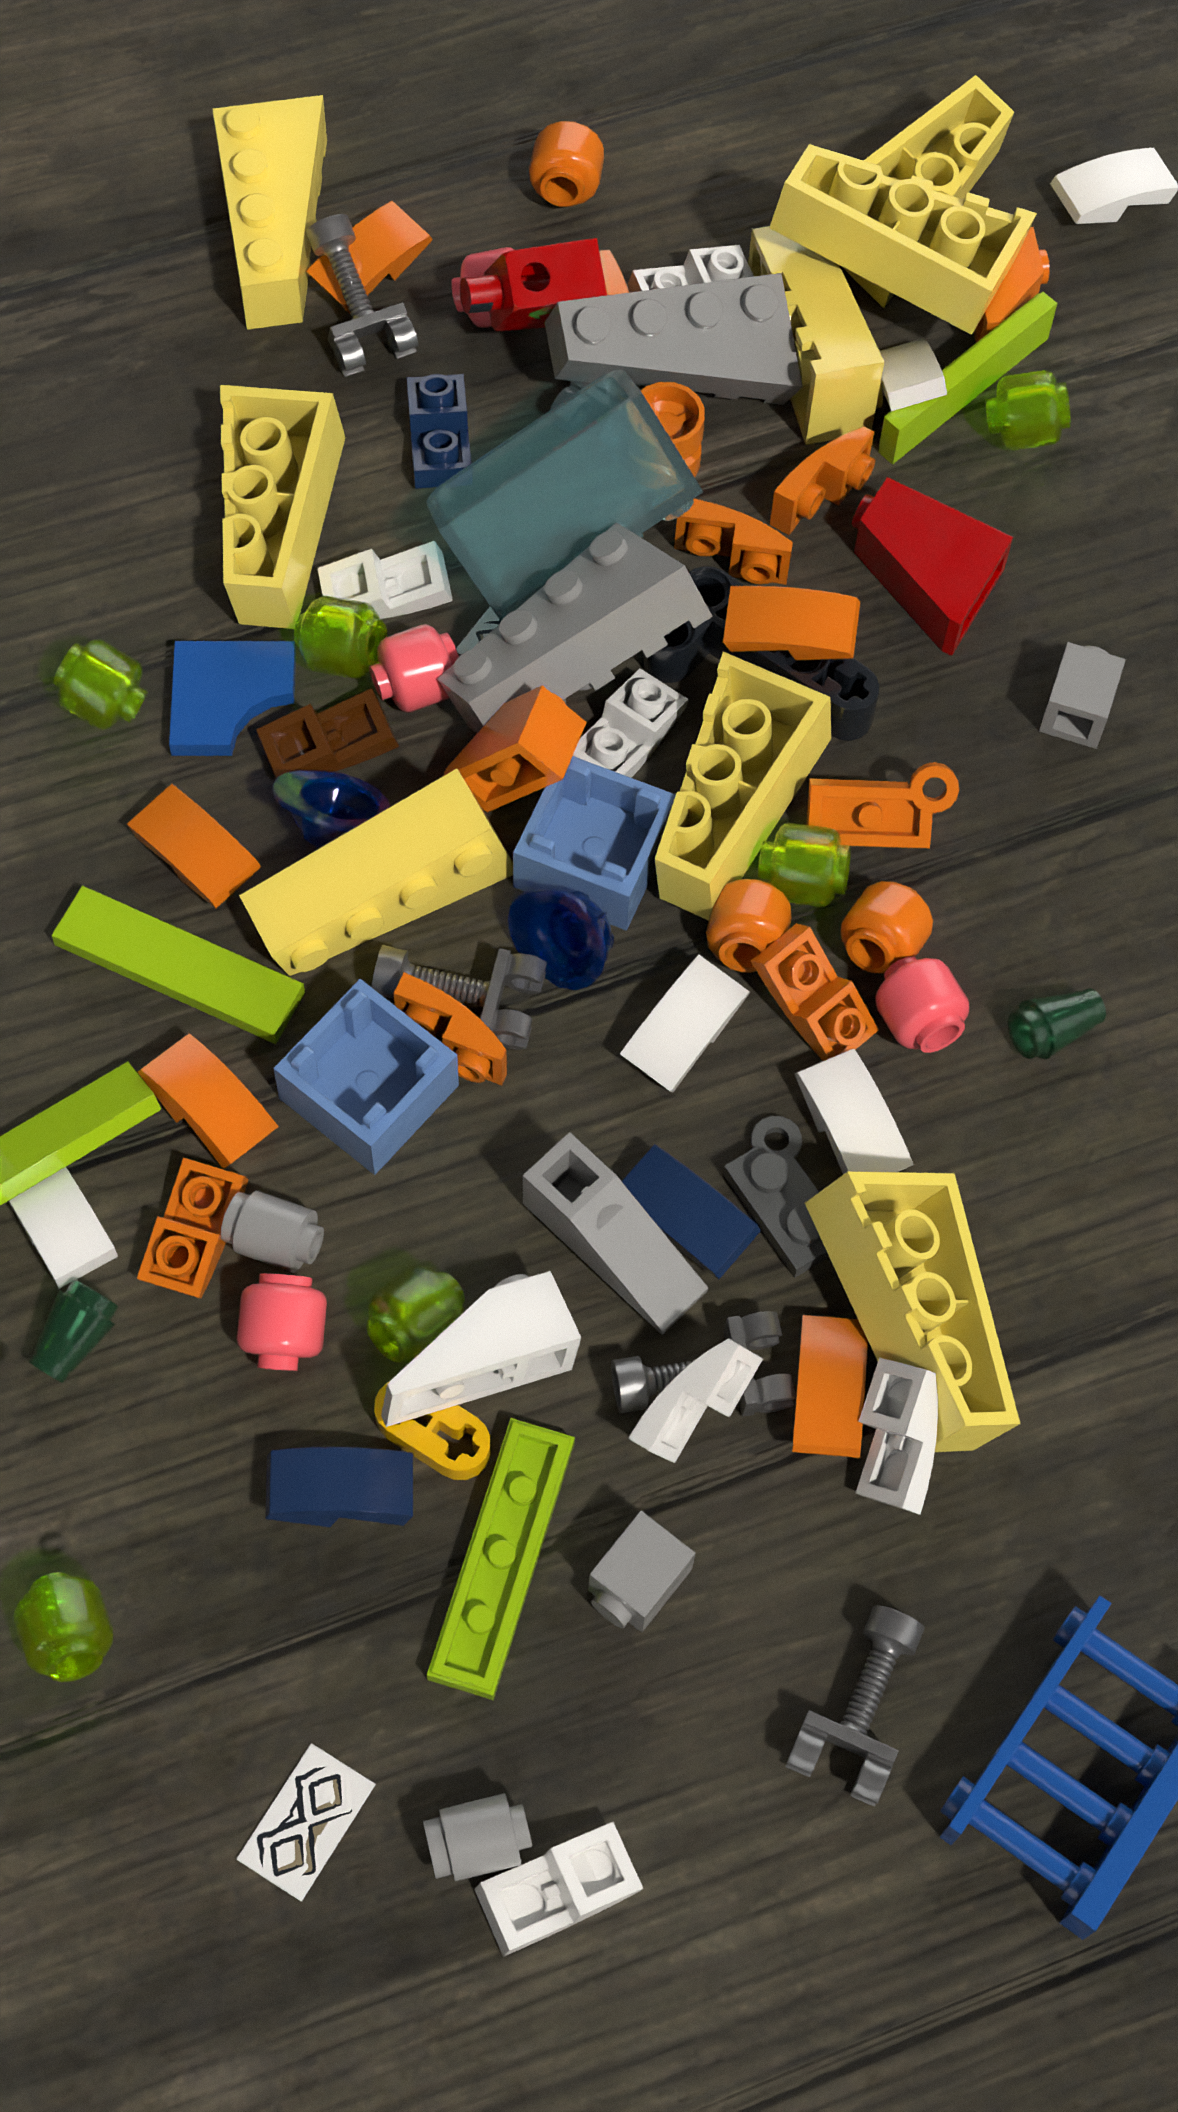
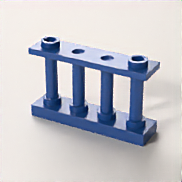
(1122, 1829)

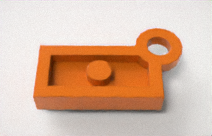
(881, 810)

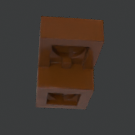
(328, 739)

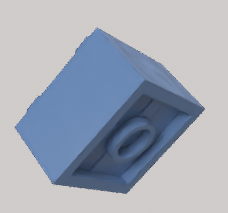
(594, 837)
(367, 1076)

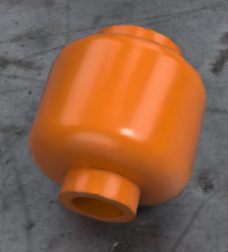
(566, 163)
(746, 922)
(886, 926)

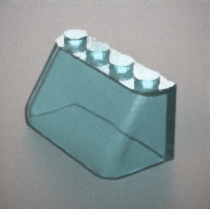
(560, 486)

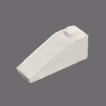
(499, 1343)

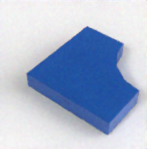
(224, 687)

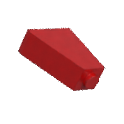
(930, 558)

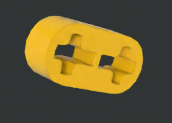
(432, 1448)

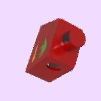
(530, 281)

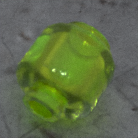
(1029, 410)
(339, 636)
(100, 684)
(806, 863)
(413, 1311)
(63, 1627)

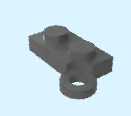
(775, 1195)

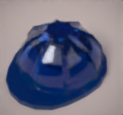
(327, 803)
(564, 932)

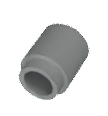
(272, 1230)
(477, 1838)

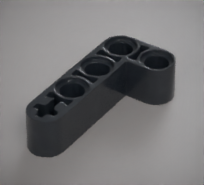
(846, 681)

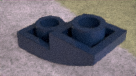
(438, 428)
(690, 1211)
(339, 1482)

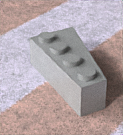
(705, 336)
(578, 626)

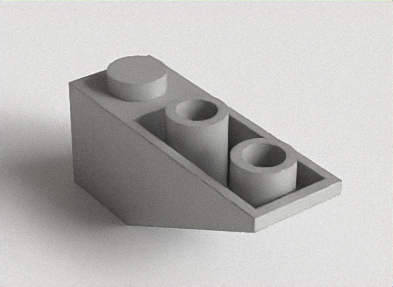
(611, 1232)

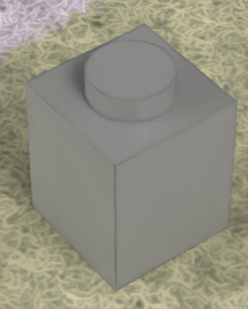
(1082, 694)
(639, 1573)

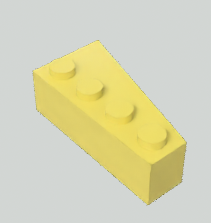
(945, 146)
(272, 188)
(902, 233)
(831, 339)
(276, 494)
(739, 779)
(379, 876)
(920, 1292)

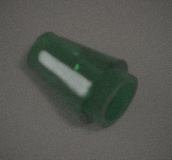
(1053, 1022)
(72, 1330)

